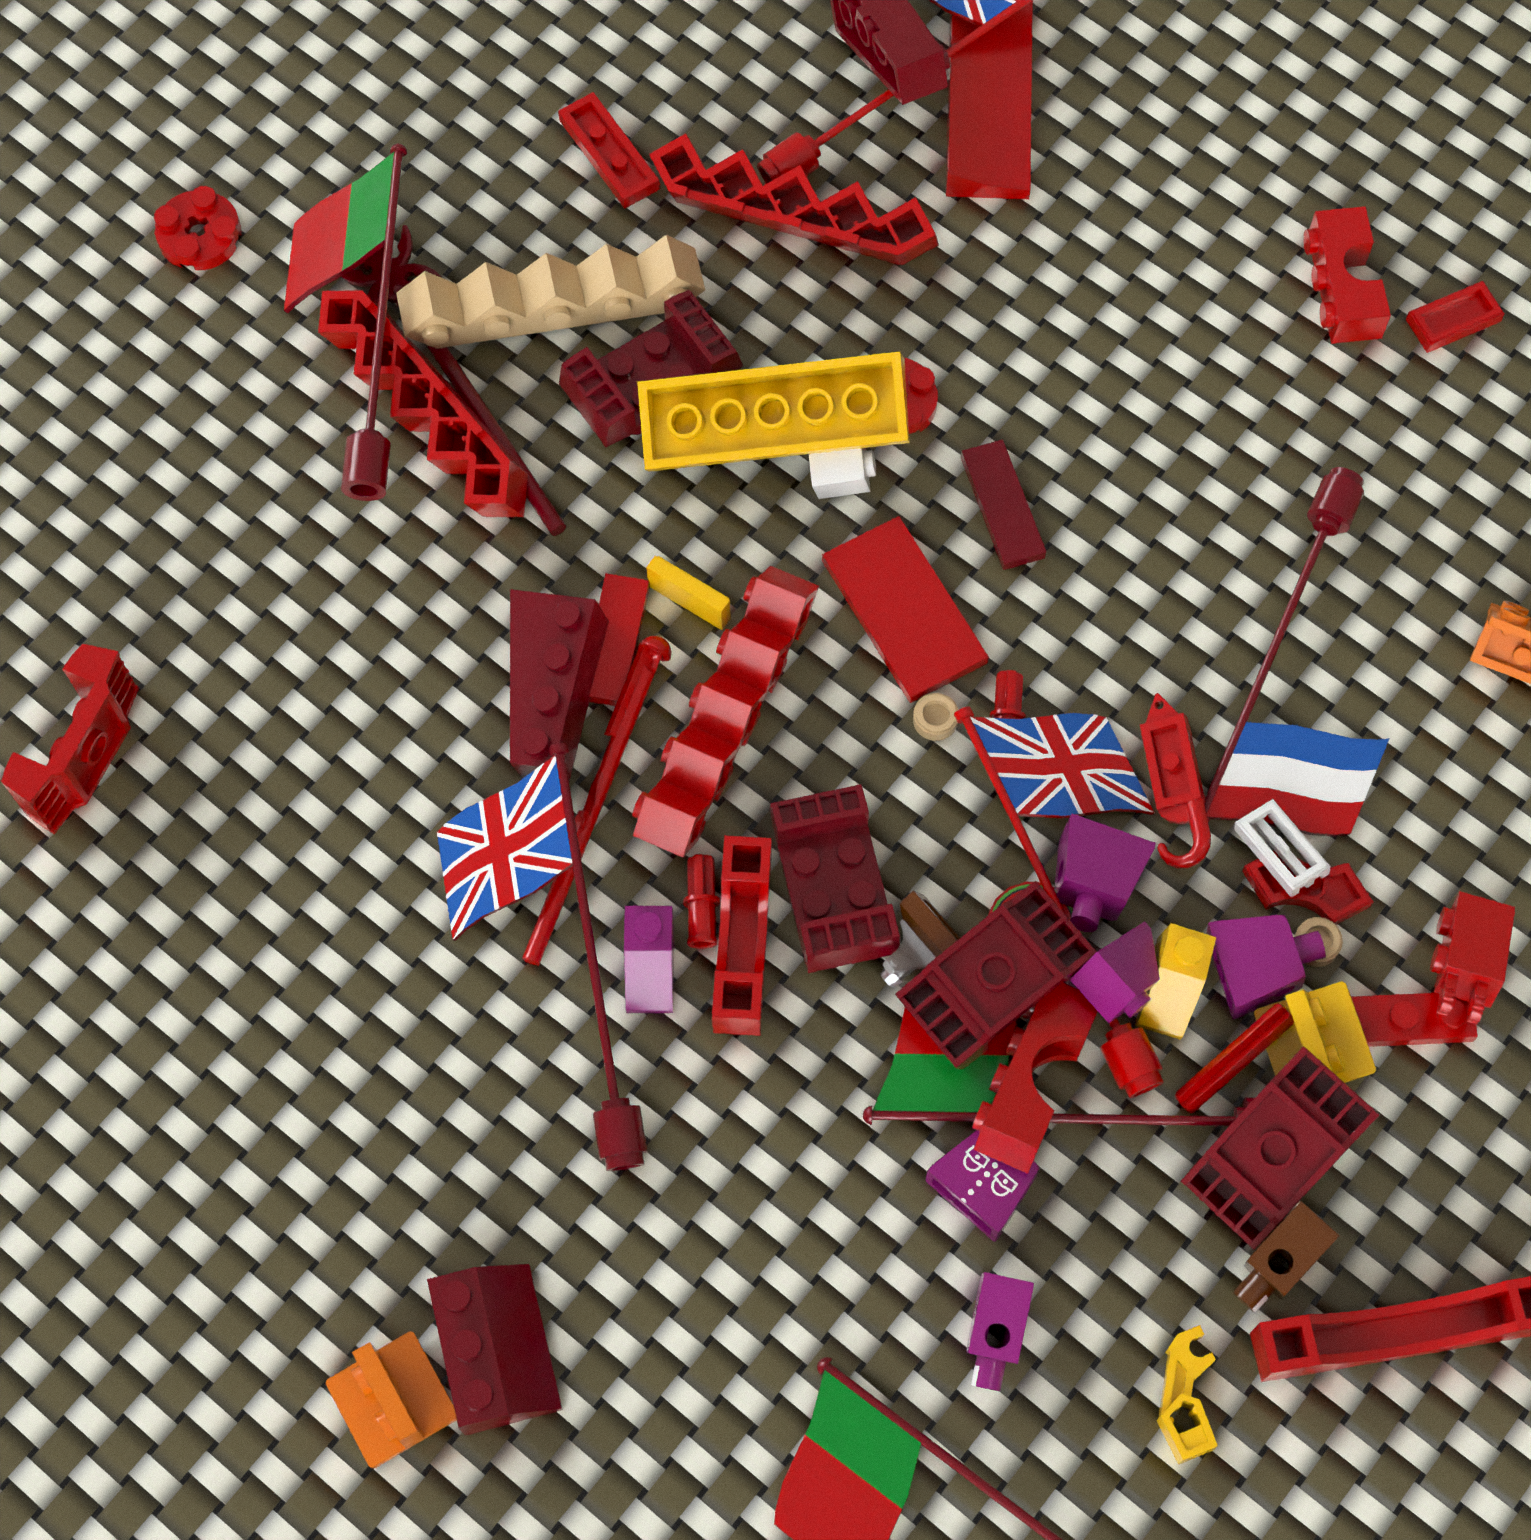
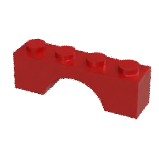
(742, 936)
(1019, 1116)

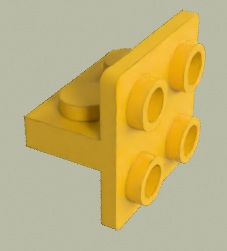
(1328, 1028)

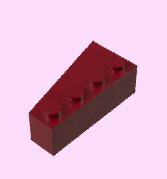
(893, 45)
(551, 673)

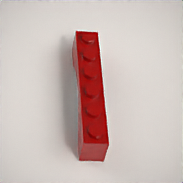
(1393, 1332)

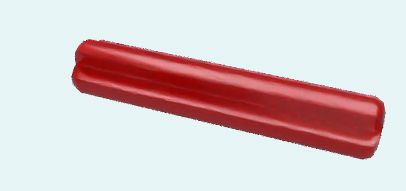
(1234, 1058)

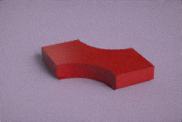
(1332, 897)

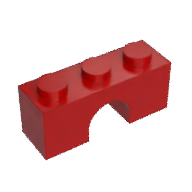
(1349, 306)

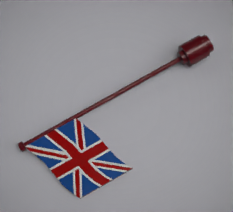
(510, 851)

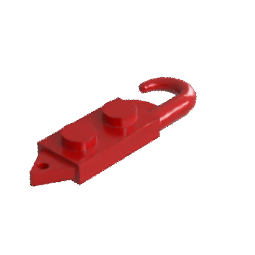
(1176, 779)

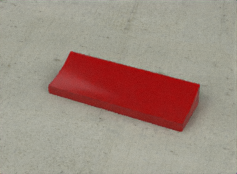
(990, 110)

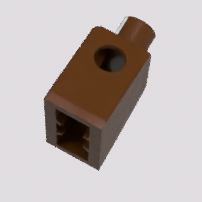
(1300, 1241)

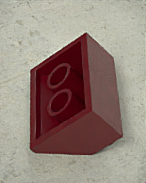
(494, 1346)

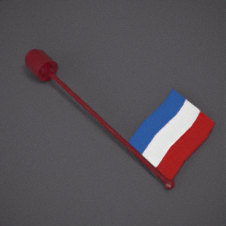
(1306, 771)

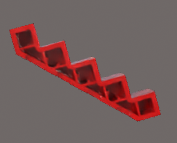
(792, 205)
(427, 404)
(724, 711)

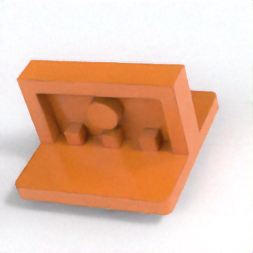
(1506, 641)
(391, 1398)

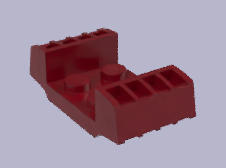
(678, 347)
(833, 879)
(995, 974)
(1279, 1147)

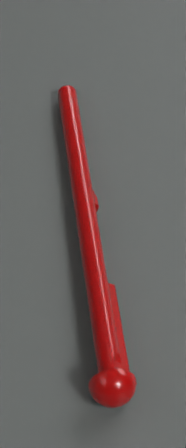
(620, 727)

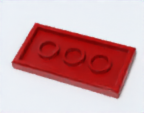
(904, 609)

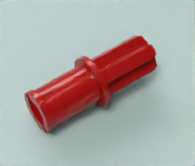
(1008, 696)
(701, 902)

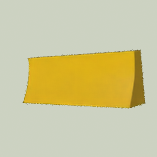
(774, 411)

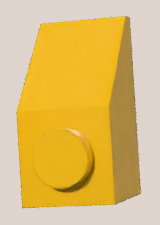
(1183, 967)

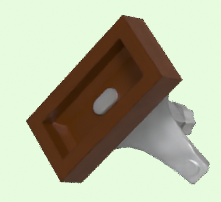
(924, 938)

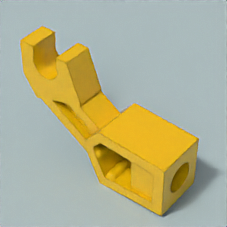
(1180, 1374)

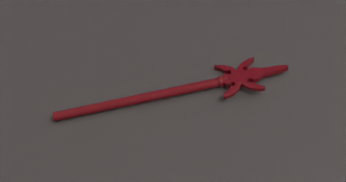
(398, 279)

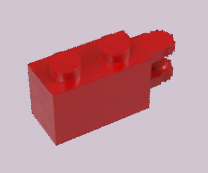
(1472, 953)

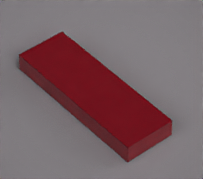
(1003, 504)

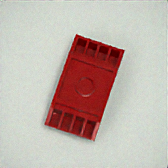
(86, 749)

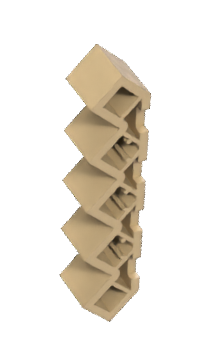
(548, 294)

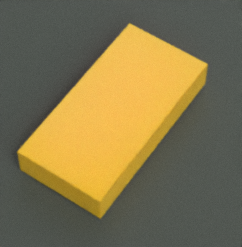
(689, 592)

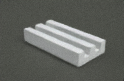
(1304, 876)

